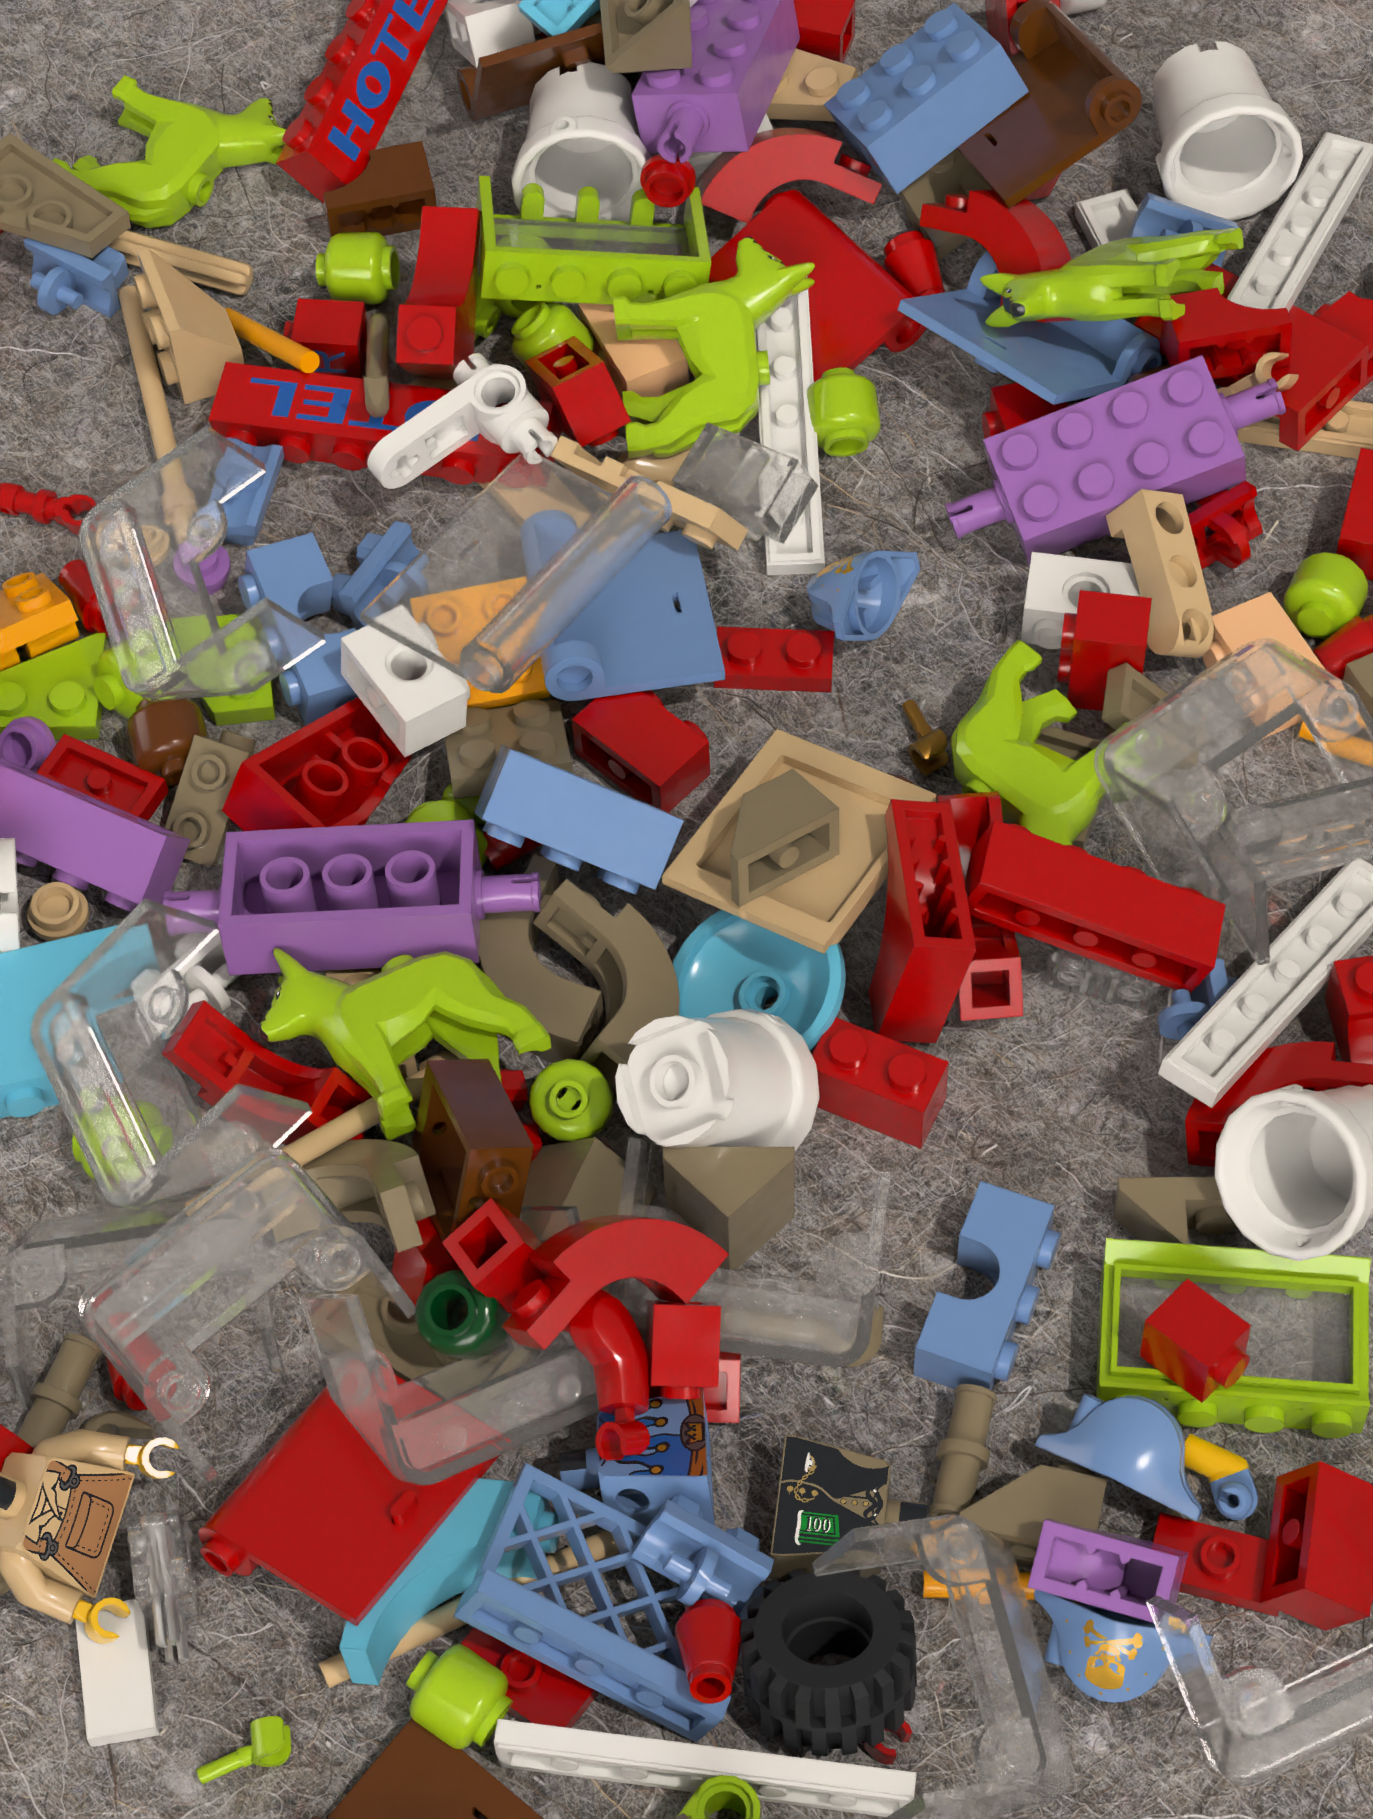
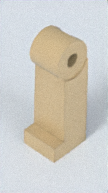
(1166, 571)

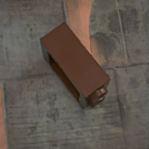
(479, 1148)

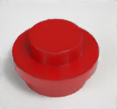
(667, 182)

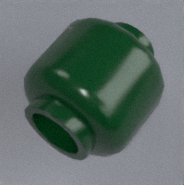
(459, 1318)

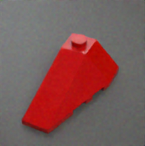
(318, 775)

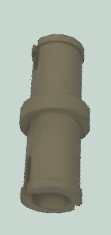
(59, 1394)
(963, 1450)

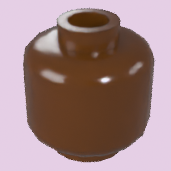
(163, 736)

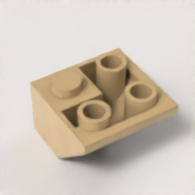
(187, 326)

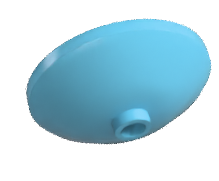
(742, 965)

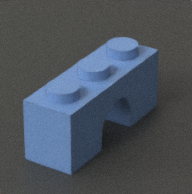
(300, 582)
(971, 1338)

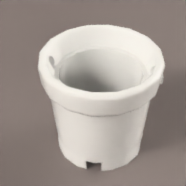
(1222, 134)
(582, 136)
(719, 1082)
(1299, 1168)

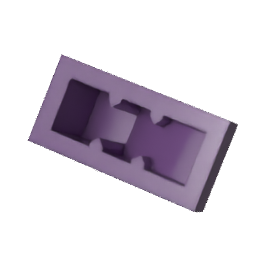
(1105, 1568)

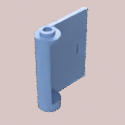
(1050, 359)
(633, 633)

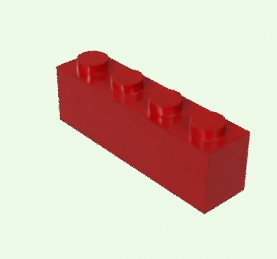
(1093, 907)

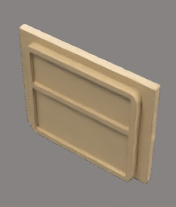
(827, 899)

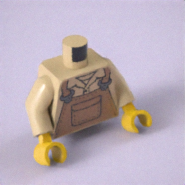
(63, 1518)

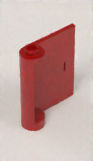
(852, 295)
(329, 1514)

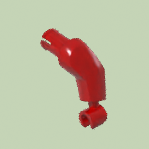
(621, 1368)

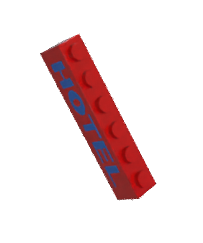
(356, 91)
(328, 420)

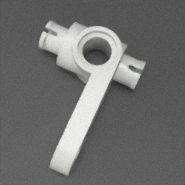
(460, 417)

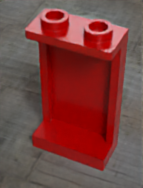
(1325, 358)

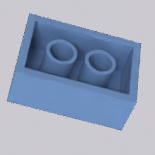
(926, 97)
(576, 820)

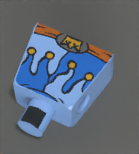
(671, 1465)

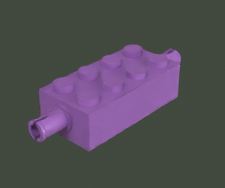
(734, 73)
(1084, 461)
(354, 895)

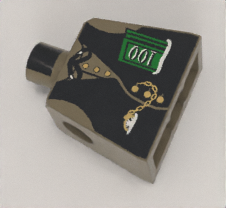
(824, 1497)

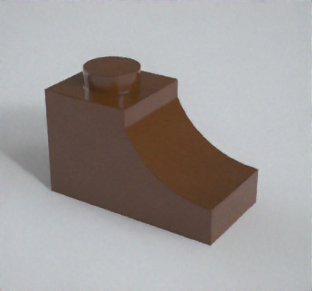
(385, 195)

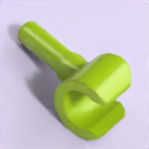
(268, 1748)

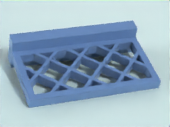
(576, 1643)

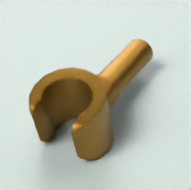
(929, 750)

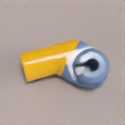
(1227, 1475)

